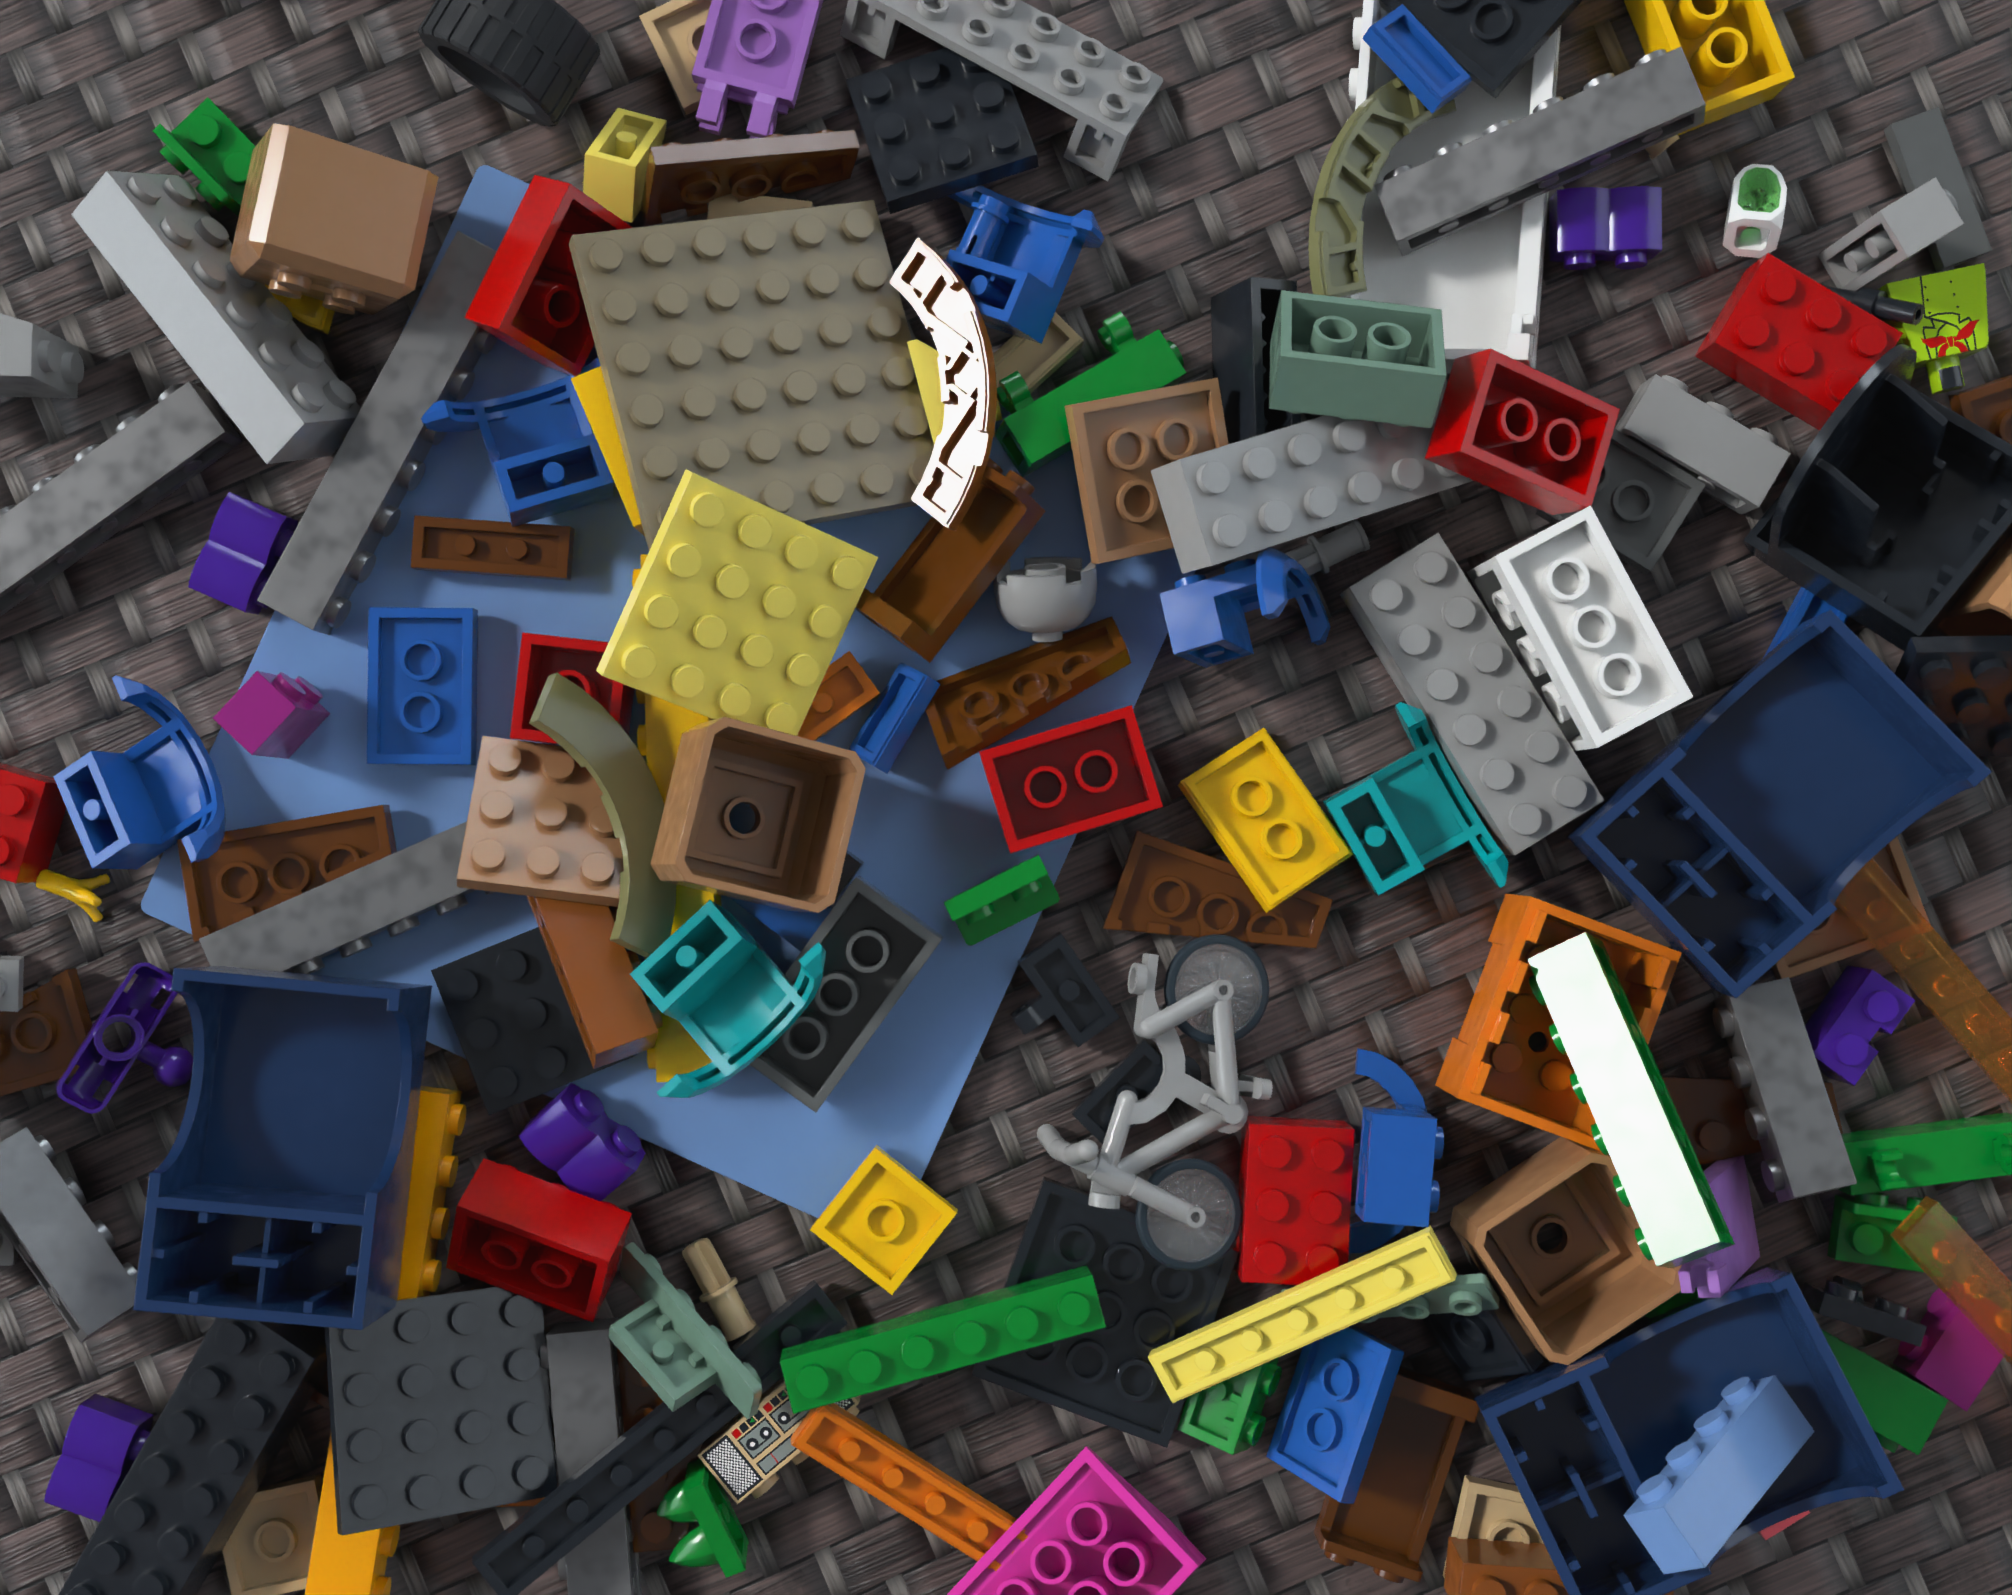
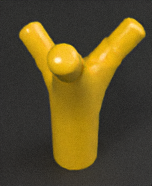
(75, 890)

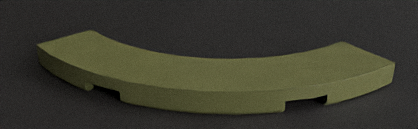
(1347, 178)
(630, 800)

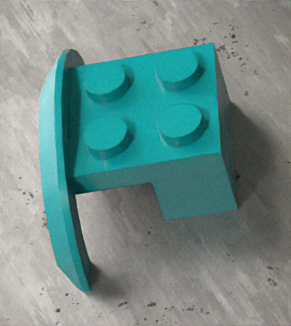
(1411, 813)
(724, 994)

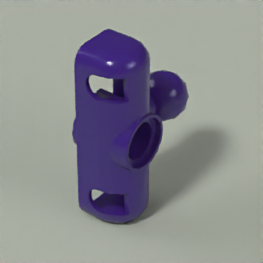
(170, 1065)

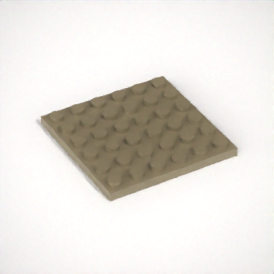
(758, 360)

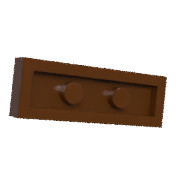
(492, 548)

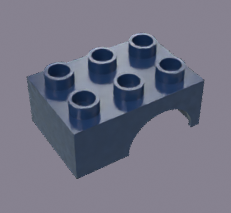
(1774, 802)
(288, 1150)
(1603, 1425)

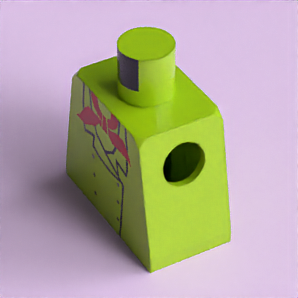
(1951, 324)

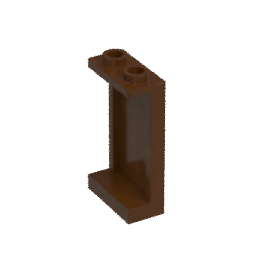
(951, 569)
(1400, 1480)

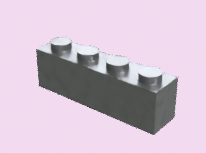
(1783, 1091)
(59, 1239)

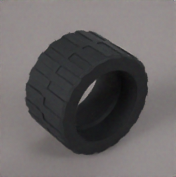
(514, 51)

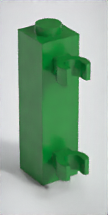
(1039, 428)
(1930, 1153)

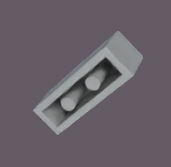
(1892, 236)
(1704, 442)

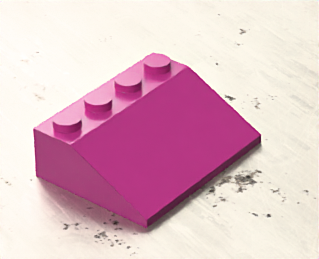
(1086, 1539)

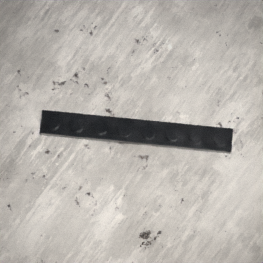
(645, 1452)

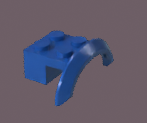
(1026, 266)
(536, 447)
(1208, 614)
(149, 796)
(1394, 1158)

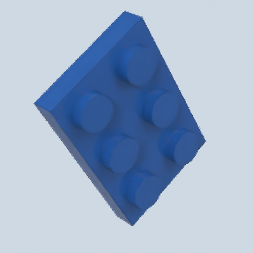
(422, 686)
(1335, 1410)

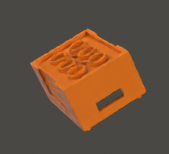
(1492, 1053)

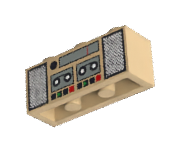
(752, 1450)

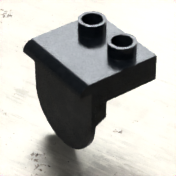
(1891, 506)

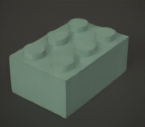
(1357, 359)

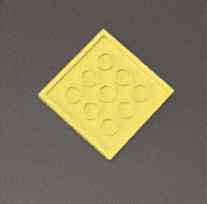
(736, 609)

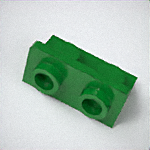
(213, 152)
(1002, 900)
(1864, 1228)
(1231, 1410)

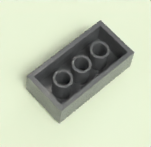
(869, 963)

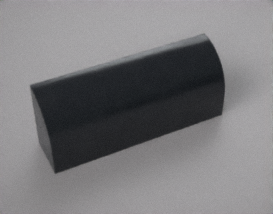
(1241, 356)

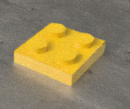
(884, 1219)

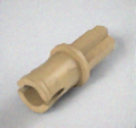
(718, 1289)

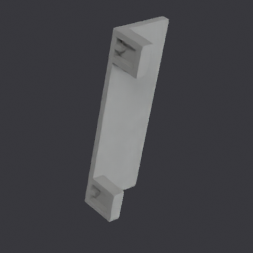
(1032, 53)

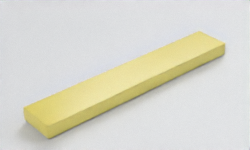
(1303, 1314)

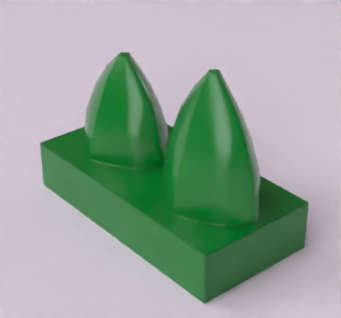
(720, 1534)

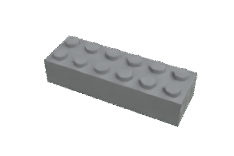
(220, 323)
(1293, 485)
(1474, 695)

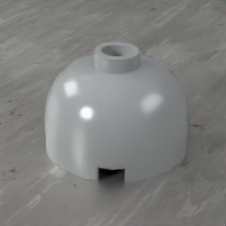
(1046, 595)

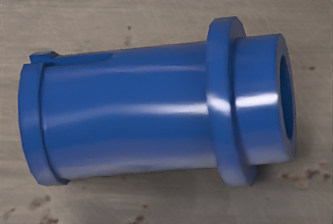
(983, 226)

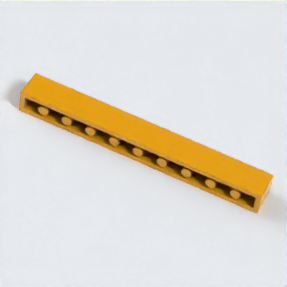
(359, 1560)

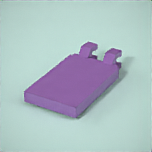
(753, 57)
(1721, 1269)

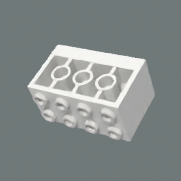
(1580, 631)

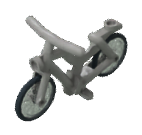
(1188, 1207)

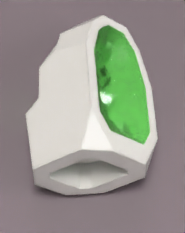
(1755, 211)

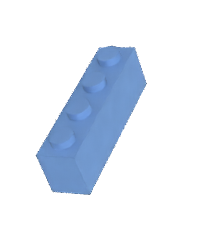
(1718, 1474)

